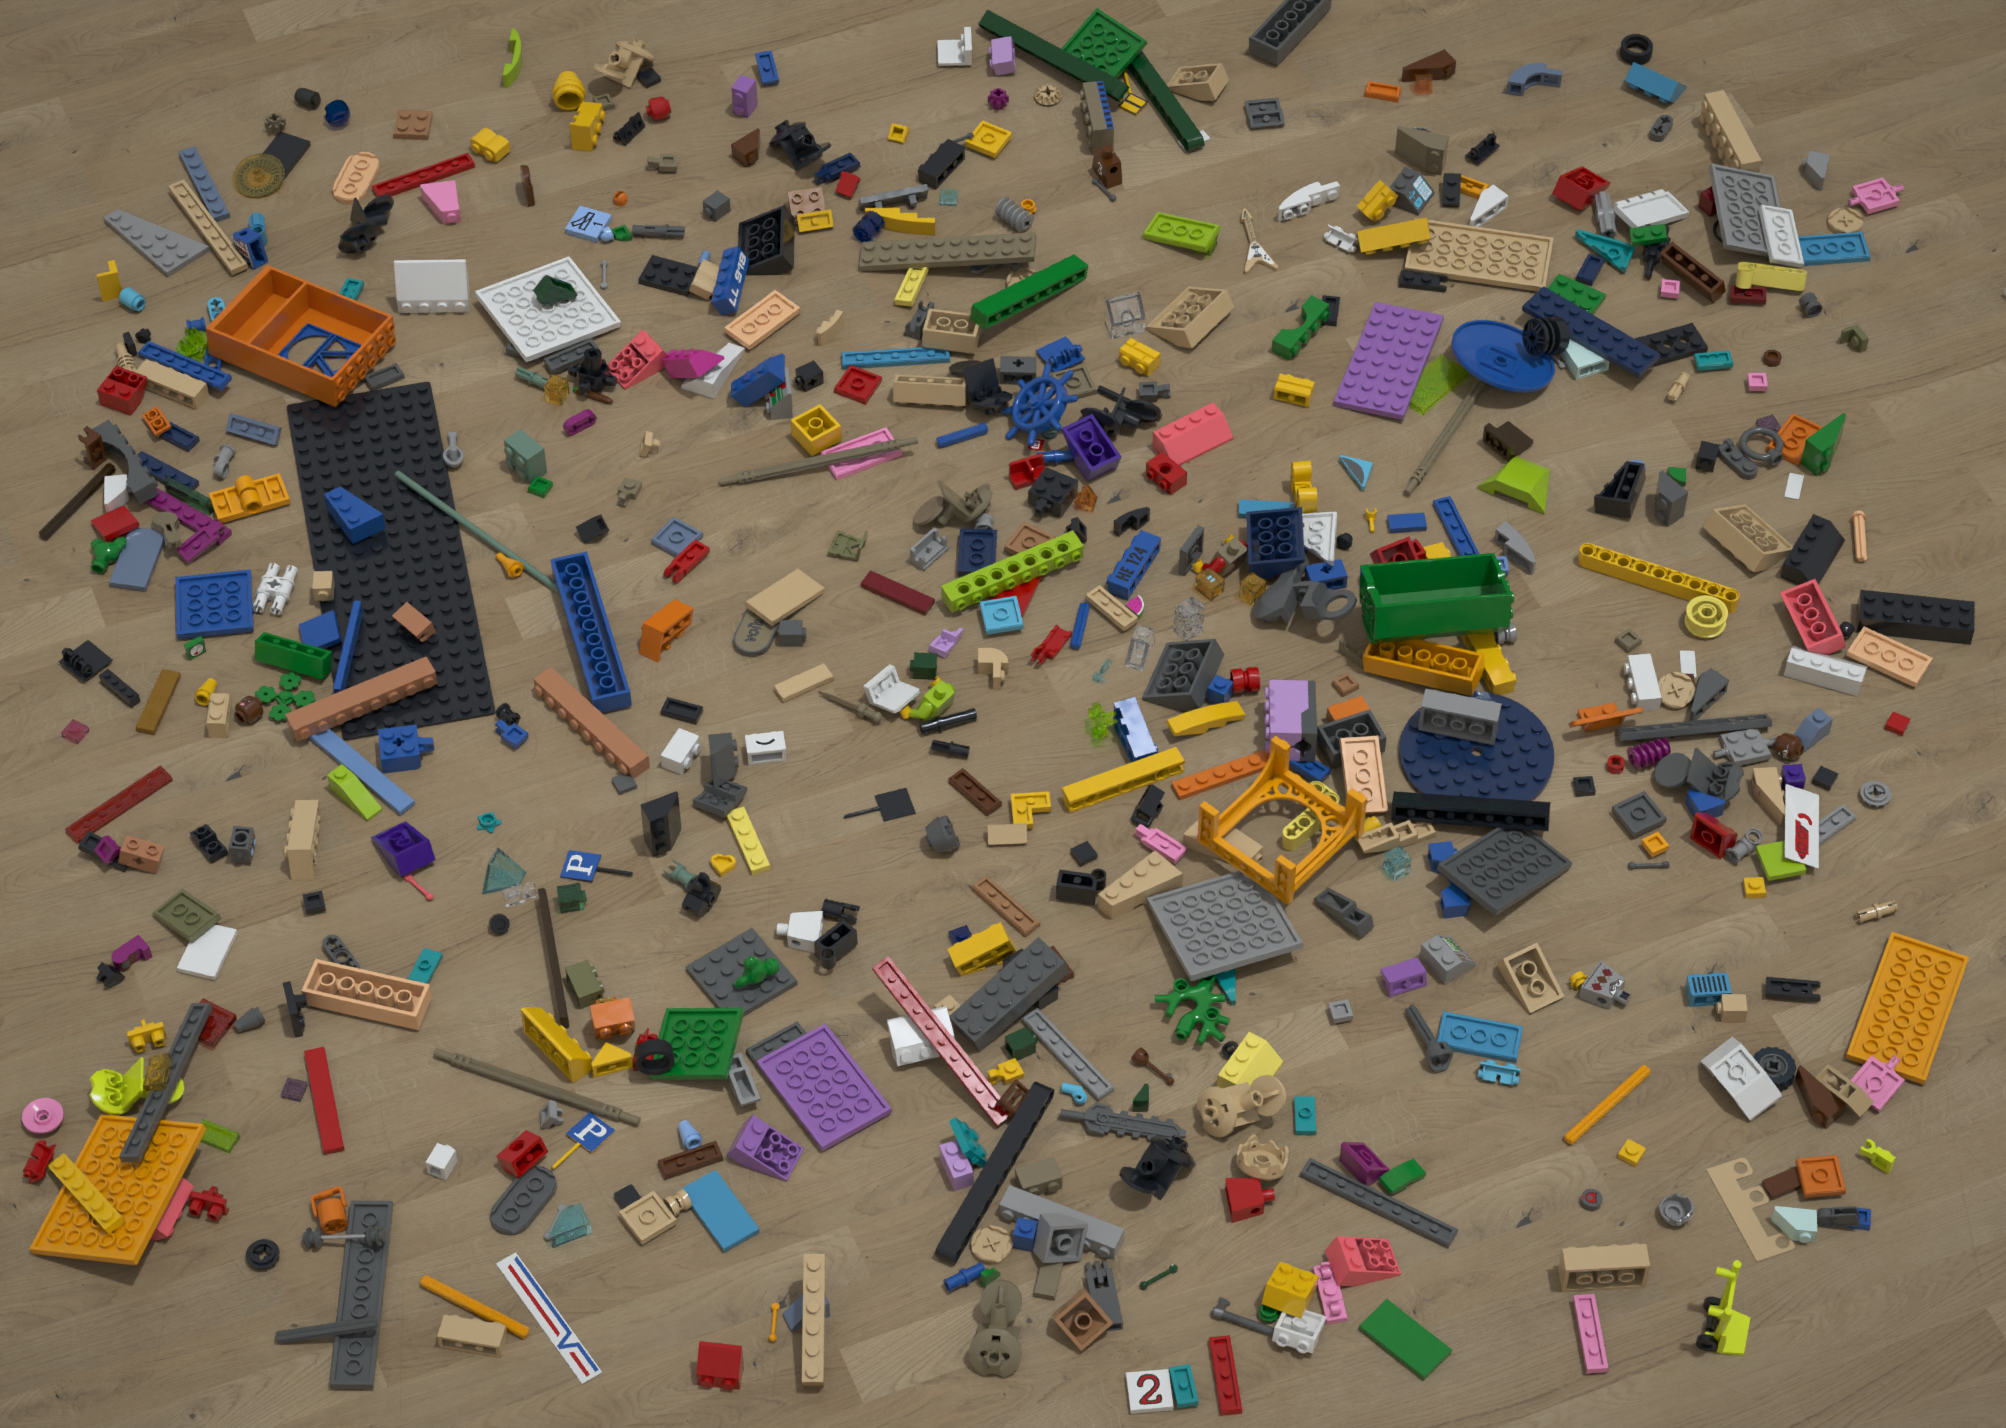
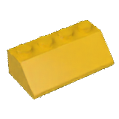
(1394, 234)
(556, 1043)

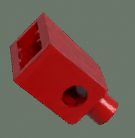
(1246, 1197)

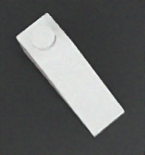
(1490, 204)

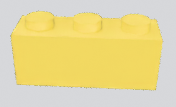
(1249, 1061)

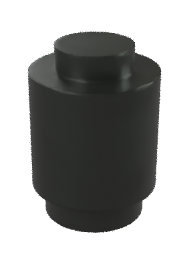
(307, 97)

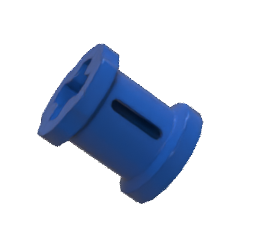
(198, 324)

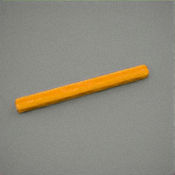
(1607, 1104)
(473, 1306)

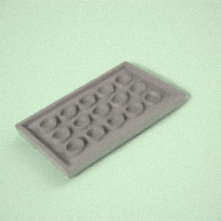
(1737, 202)

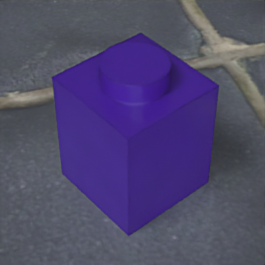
(1793, 776)

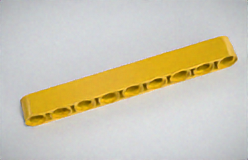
(1653, 575)

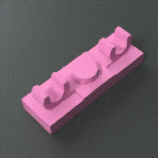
(1330, 1294)

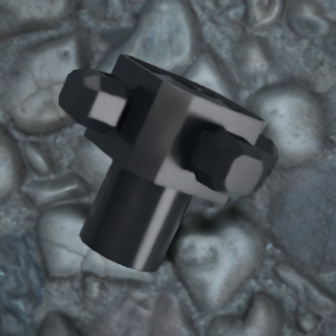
(593, 372)

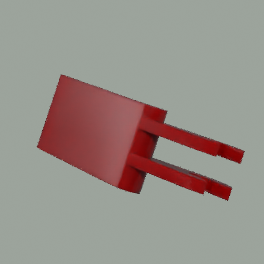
(1051, 645)

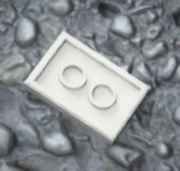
(208, 952)

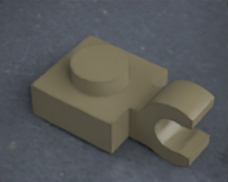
(665, 163)
(628, 489)

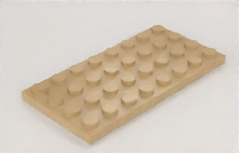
(1483, 256)

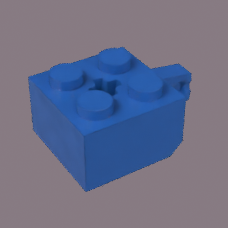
(402, 748)

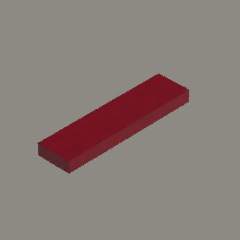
(897, 592)

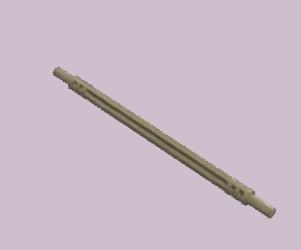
(1445, 436)
(818, 461)
(537, 1086)

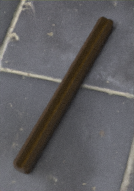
(76, 501)

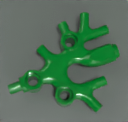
(1203, 1012)

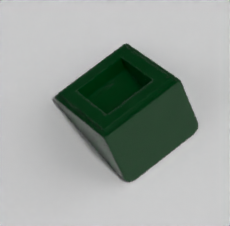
(1141, 1100)

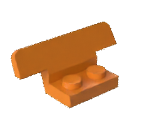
(1602, 716)

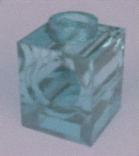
(1397, 863)

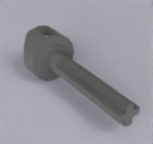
(1437, 1051)

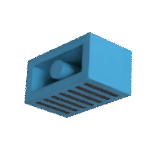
(1706, 988)

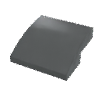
(1264, 113)
(720, 799)

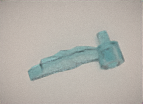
(1098, 676)

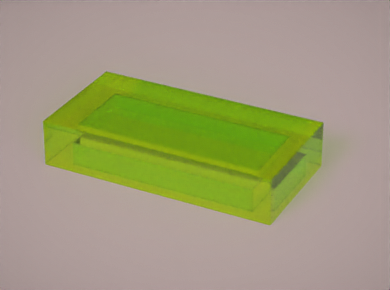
(219, 1136)

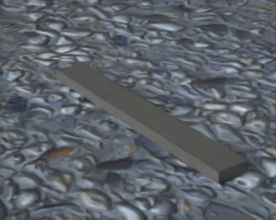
(1694, 727)
(1379, 1203)

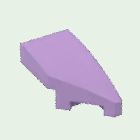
(945, 642)

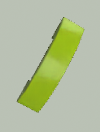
(512, 70)

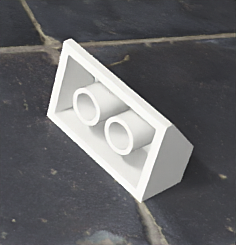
(909, 1043)

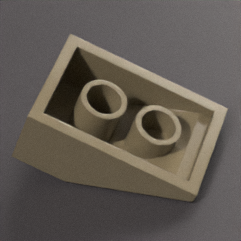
(1422, 149)

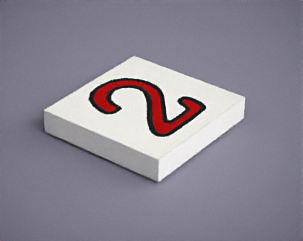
(1149, 1391)

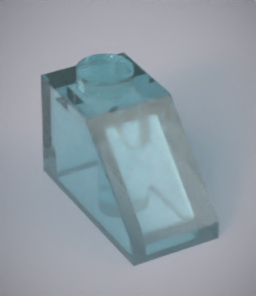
(570, 1225)

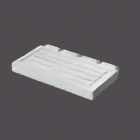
(1650, 208)

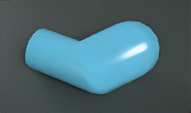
(1076, 1091)

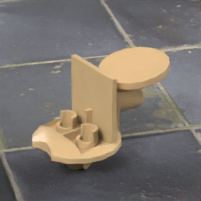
(625, 61)
(1240, 1104)

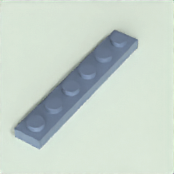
(204, 184)

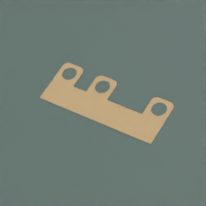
(1741, 1209)

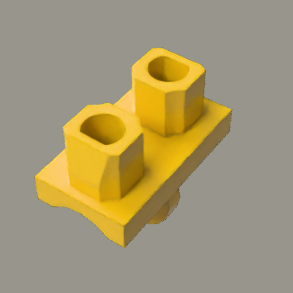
(145, 1034)

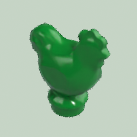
(105, 553)
(756, 971)

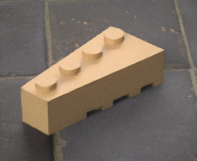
(303, 839)
(1146, 879)

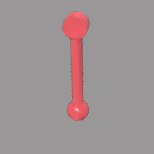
(408, 878)

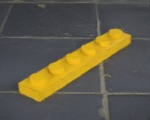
(86, 1193)

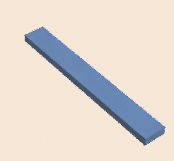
(364, 771)

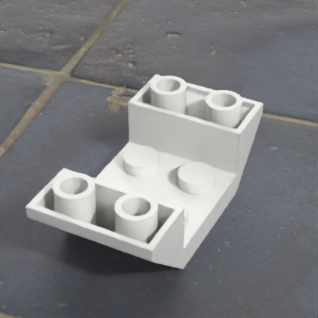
(1742, 1078)

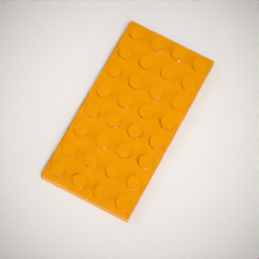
(1908, 1006)

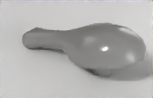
(453, 455)

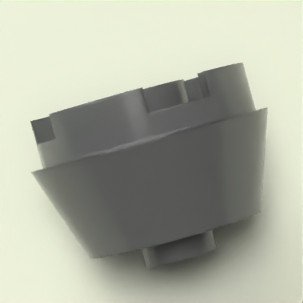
(942, 835)

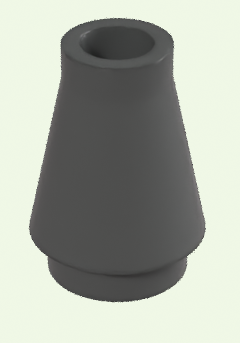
(249, 1020)

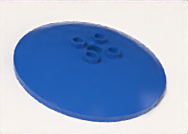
(1498, 356)

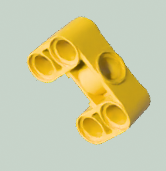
(1304, 494)

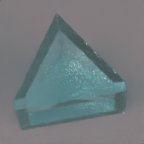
(502, 873)

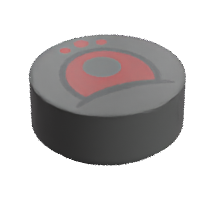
(1591, 1199)

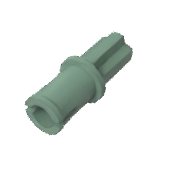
(532, 377)

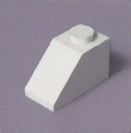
(115, 492)

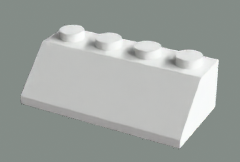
(1825, 671)

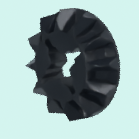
(257, 1248)

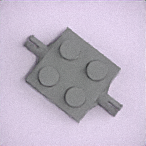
(1744, 747)

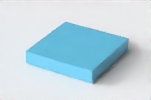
(1001, 615)

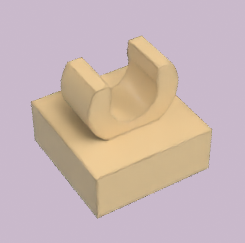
(648, 444)

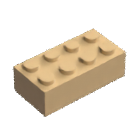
(1603, 1267)

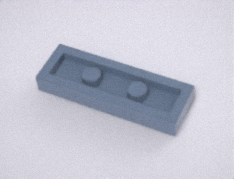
(253, 429)

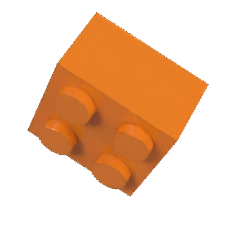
(612, 1018)

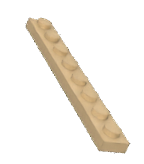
(208, 227)

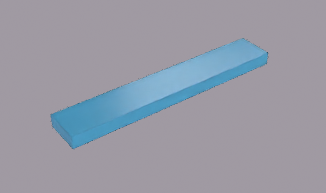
(894, 357)

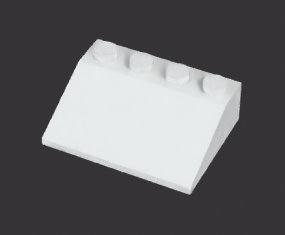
(432, 286)

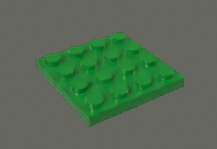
(1105, 43)
(700, 1041)

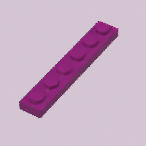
(186, 515)

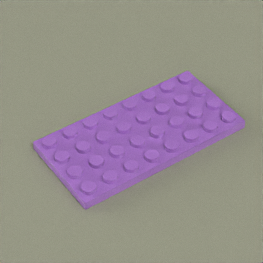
(1388, 361)

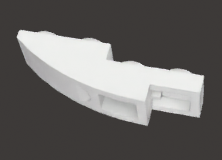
(1302, 200)

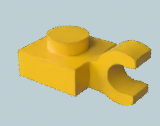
(1005, 1071)

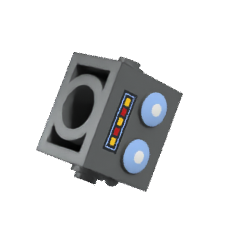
(242, 844)

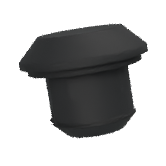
(143, 335)
(1344, 541)

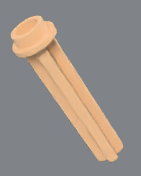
(1858, 518)

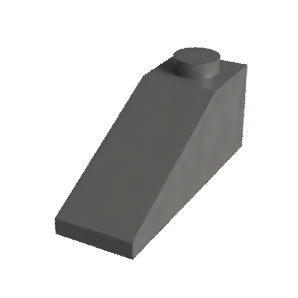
(1709, 689)

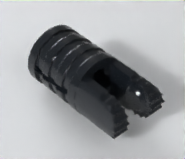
(836, 910)

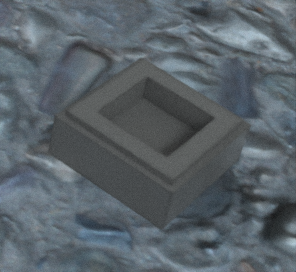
(624, 783)

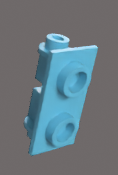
(1491, 1070)

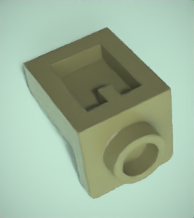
(1856, 336)

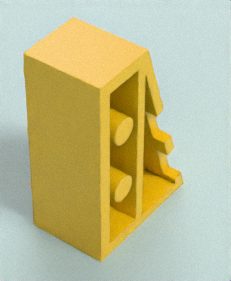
(587, 126)

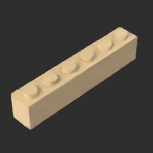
(813, 1319)

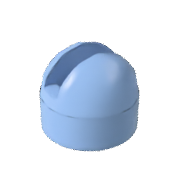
(606, 234)

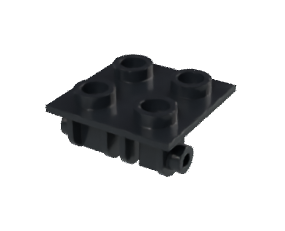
(84, 660)

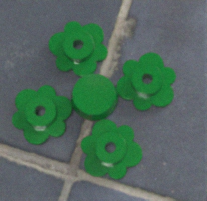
(286, 697)

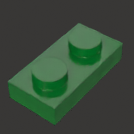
(1648, 235)

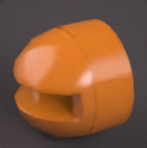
(620, 198)

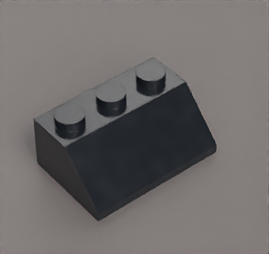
(661, 823)

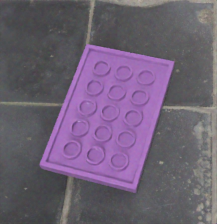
(824, 1087)

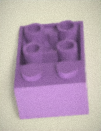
(764, 1149)

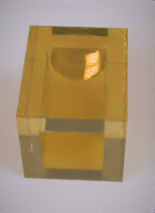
(556, 389)
(1209, 584)
(1252, 588)

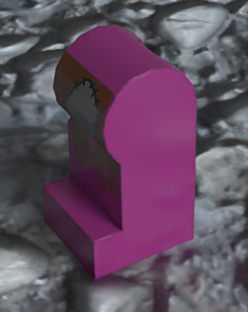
(130, 953)

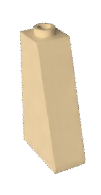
(1234, 837)

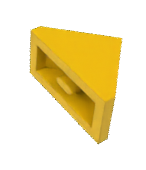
(611, 1060)

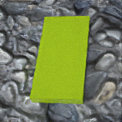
(1181, 232)

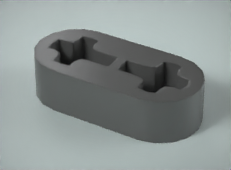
(1658, 127)

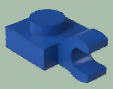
(511, 734)

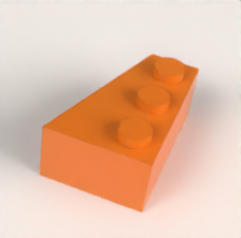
(663, 628)

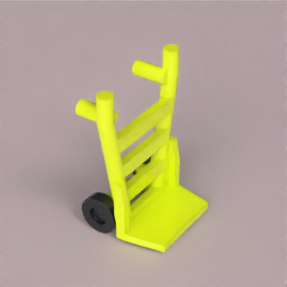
(1732, 1326)

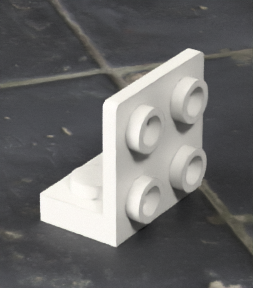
(956, 51)

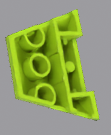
(1522, 481)

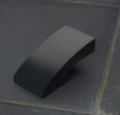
(1134, 519)

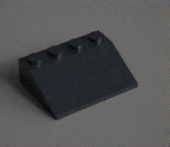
(768, 242)

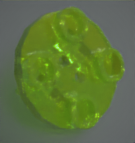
(193, 343)
(1100, 720)

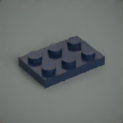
(976, 550)

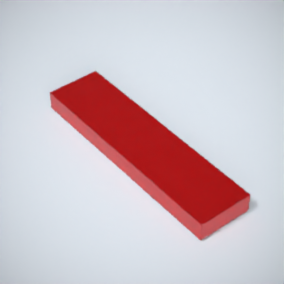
(1225, 1375)

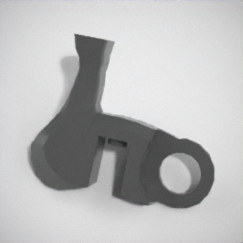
(1314, 597)

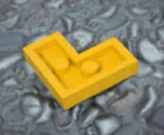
(1027, 803)

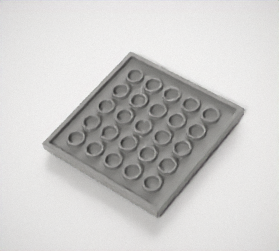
(1223, 924)

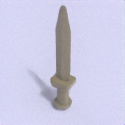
(861, 710)

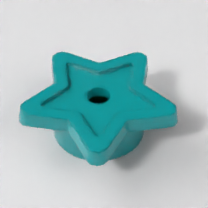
(488, 817)

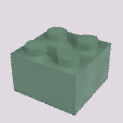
(525, 456)

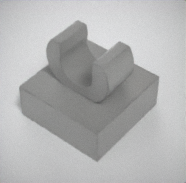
(549, 1114)

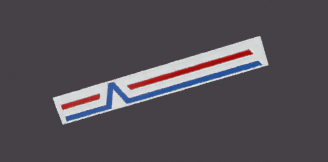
(549, 1318)

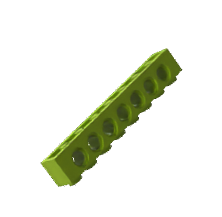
(1012, 571)

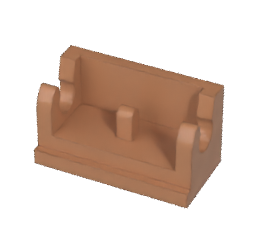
(414, 622)

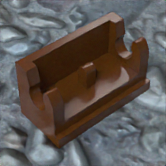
(94, 448)

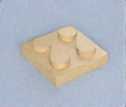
(648, 1217)

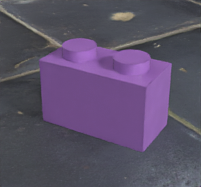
(744, 96)

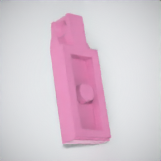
(1161, 842)

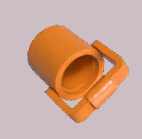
(331, 1210)

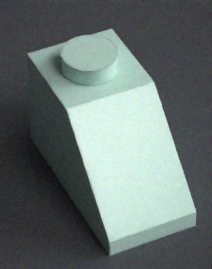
(1796, 1223)

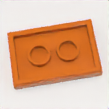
(1794, 435)

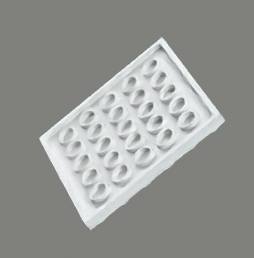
(543, 328)

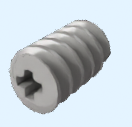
(1014, 214)

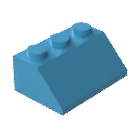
(1654, 83)

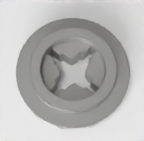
(1881, 789)

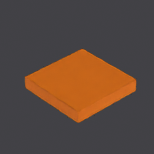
(1820, 1176)

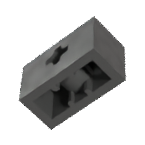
(1016, 368)

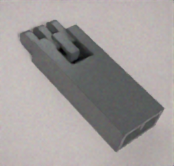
(1106, 1296)

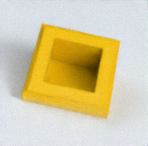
(898, 133)

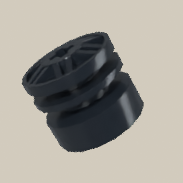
(1546, 336)

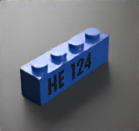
(1133, 564)

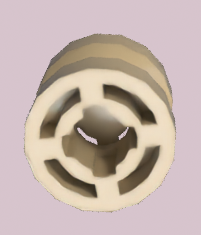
(678, 1202)

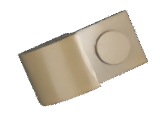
(993, 662)

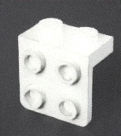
(888, 691)

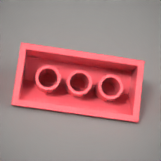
(1193, 434)
(1813, 618)

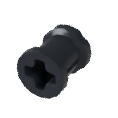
(508, 714)

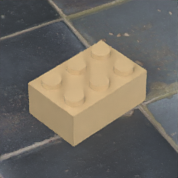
(950, 331)

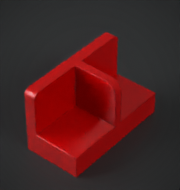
(1026, 471)

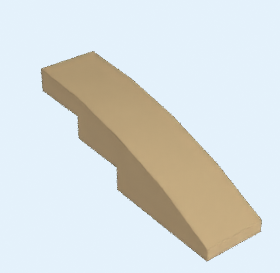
(1390, 836)

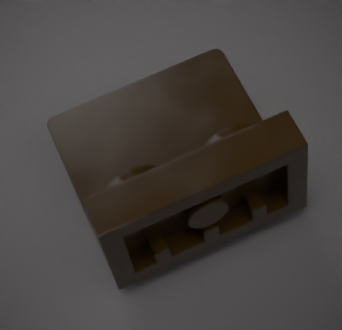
(1506, 439)

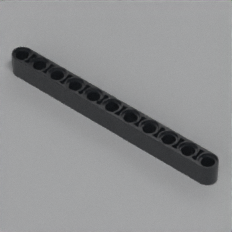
(994, 1173)

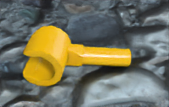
(1371, 517)

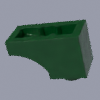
(553, 290)

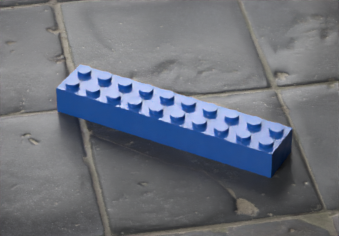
(591, 632)

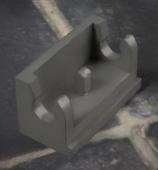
(915, 327)

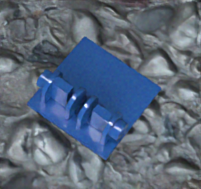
(1061, 354)

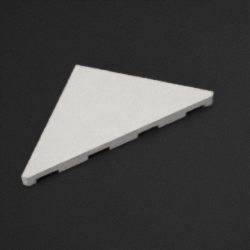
(1320, 534)

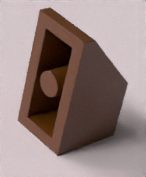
(747, 148)

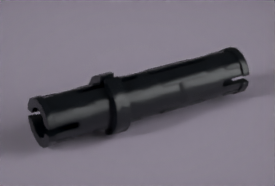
(940, 723)

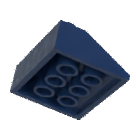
(1275, 541)

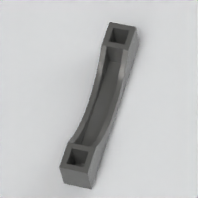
(138, 478)

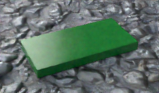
(1405, 1339)

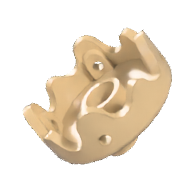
(1262, 1160)

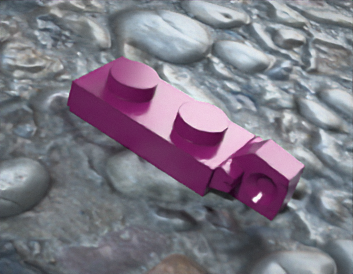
(201, 541)

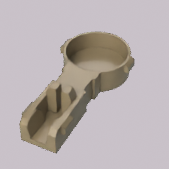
(159, 524)

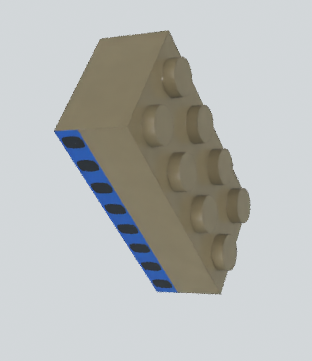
(1096, 115)

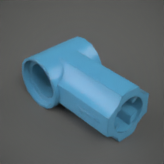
(257, 224)

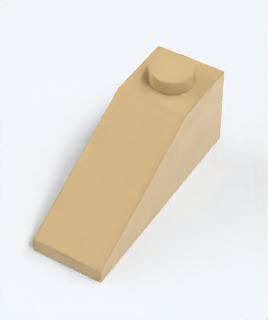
(1845, 1090)

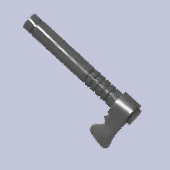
(1220, 1313)

